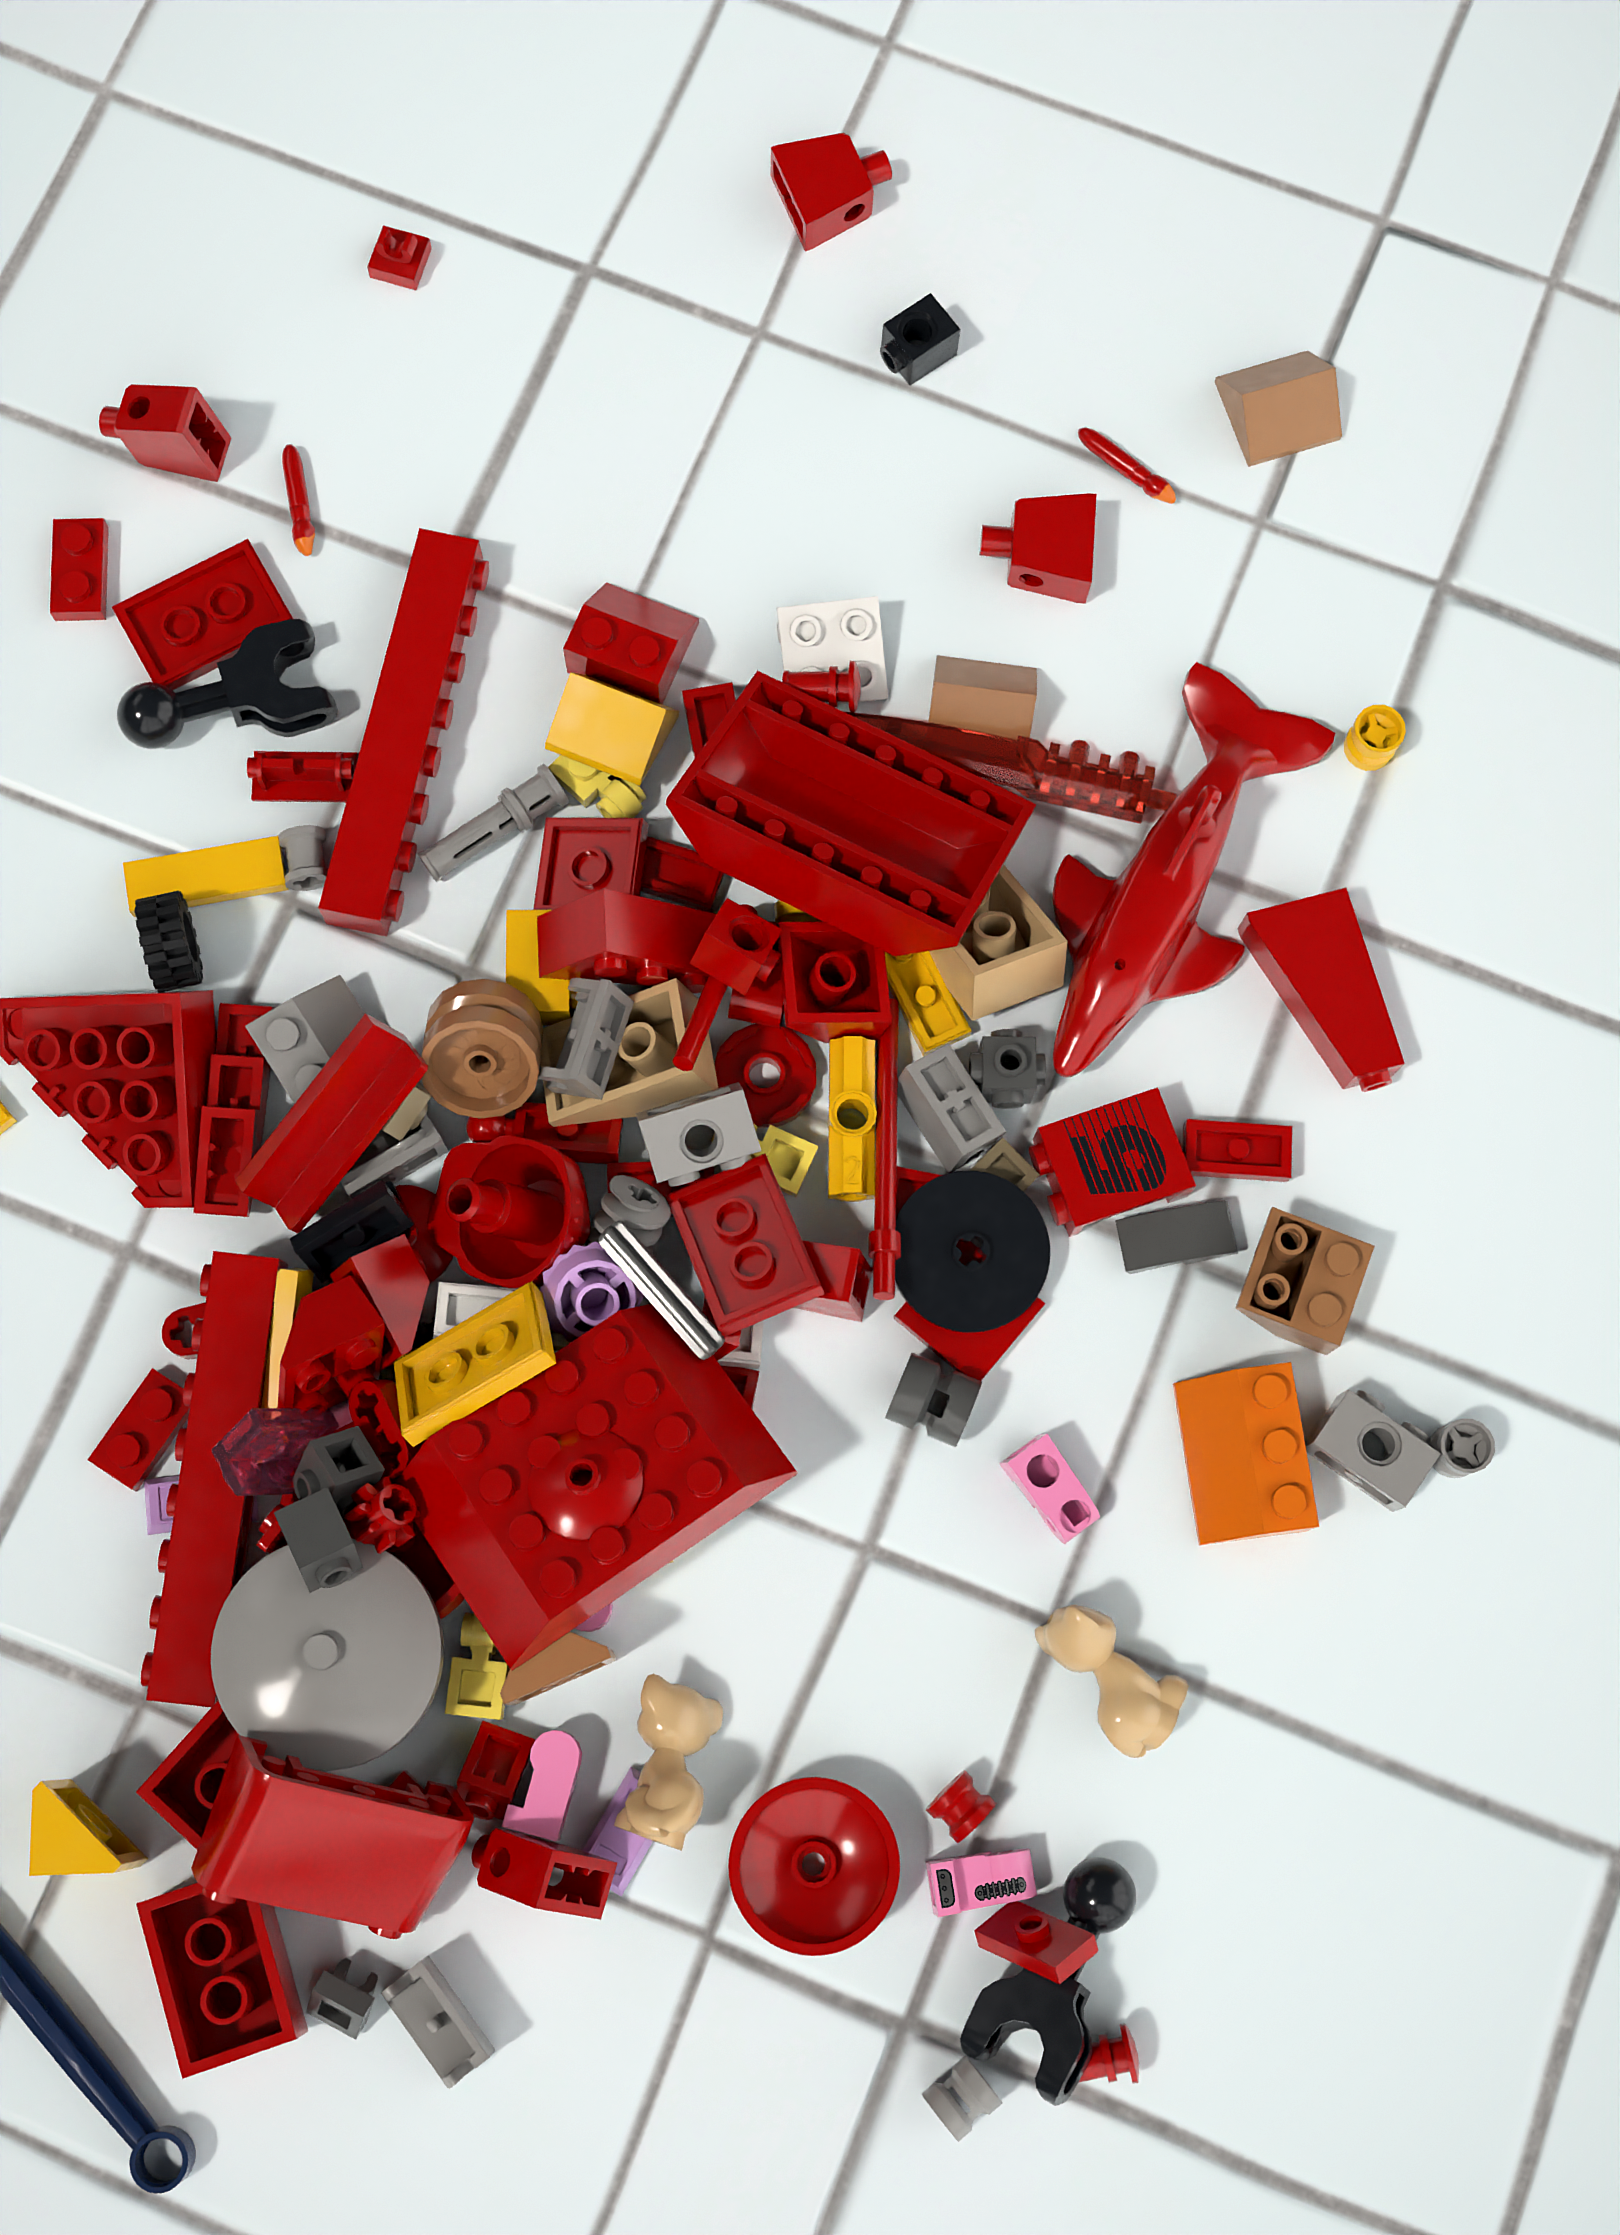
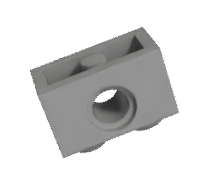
(667, 1126)
(1339, 1446)

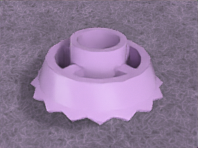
(585, 1290)

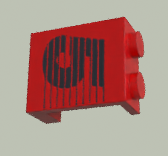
(1111, 1161)

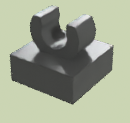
(340, 2002)

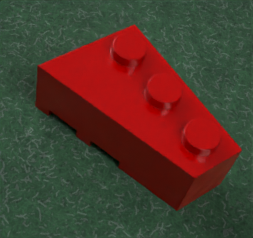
(622, 940)

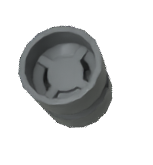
(916, 1391)

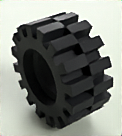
(168, 941)

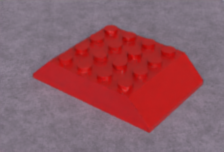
(846, 820)
(687, 1431)

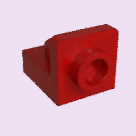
(493, 1770)

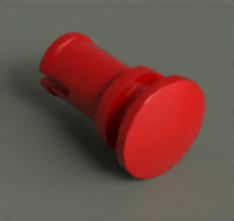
(828, 686)
(1113, 2057)

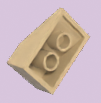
(1005, 952)
(643, 1066)

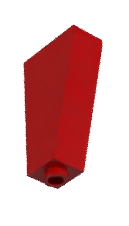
(1328, 983)

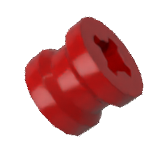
(961, 1806)

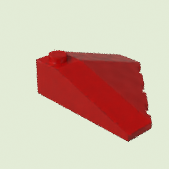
(126, 1073)

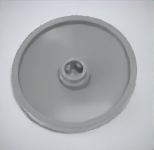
(327, 1669)

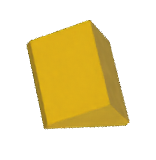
(609, 728)
(75, 1834)

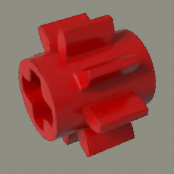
(383, 1514)

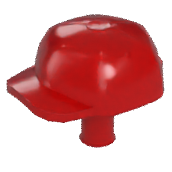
(509, 1209)

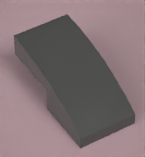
(1176, 1236)

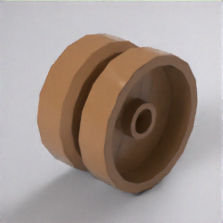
(482, 1048)

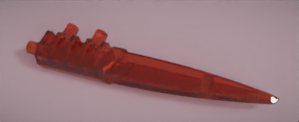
(1035, 770)

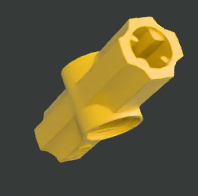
(851, 1151)

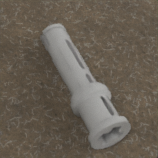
(515, 810)

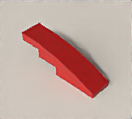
(233, 1115)

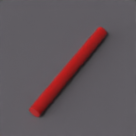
(701, 1020)

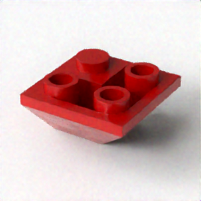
(330, 1347)

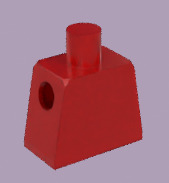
(826, 185)
(169, 430)
(1047, 545)
(844, 1279)
(522, 1866)

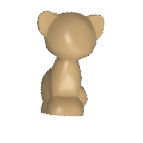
(1132, 1706)
(667, 1797)

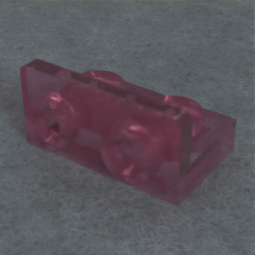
(267, 1448)

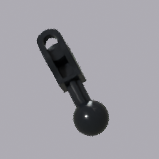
(249, 687)
(1099, 1900)

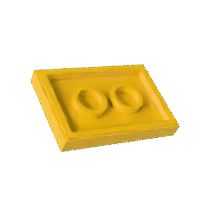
(473, 1363)

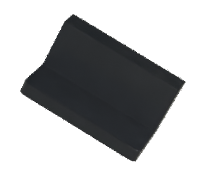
(352, 1229)

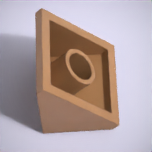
(1282, 406)
(983, 696)
(555, 1665)

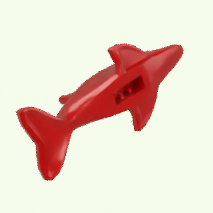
(1140, 933)

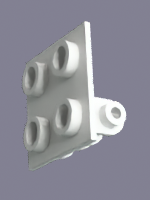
(834, 635)

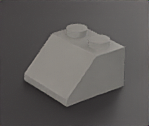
(306, 1033)

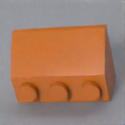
(1245, 1454)

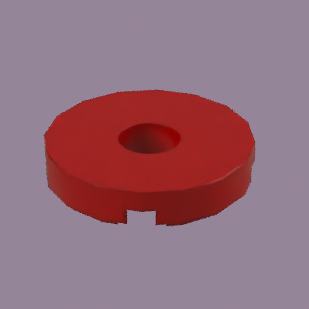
(782, 1050)

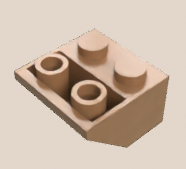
(1304, 1281)

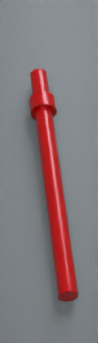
(885, 1241)

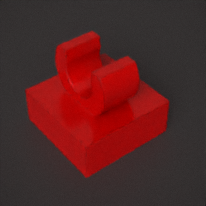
(399, 257)

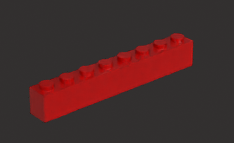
(403, 734)
(209, 1520)

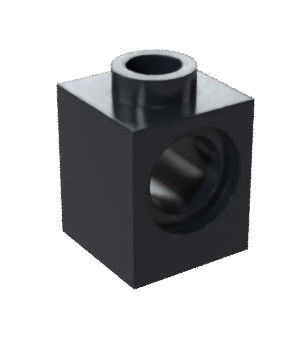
(921, 321)

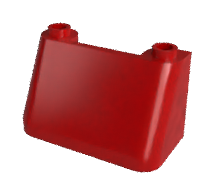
(328, 1842)

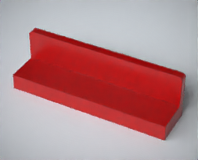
(333, 1122)

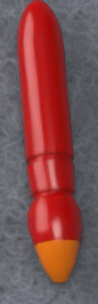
(1152, 484)
(302, 530)

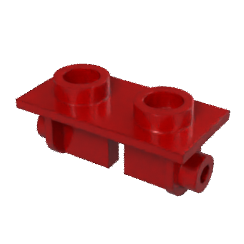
(301, 776)

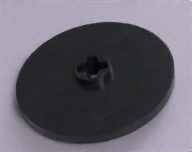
(1011, 1243)

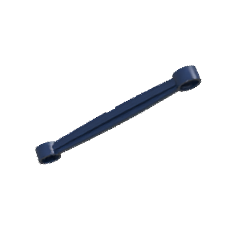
(86, 2063)

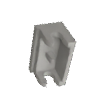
(591, 1039)
(948, 1108)
(394, 1159)
(438, 2022)

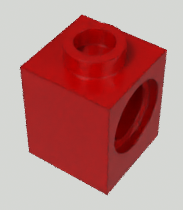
(737, 947)

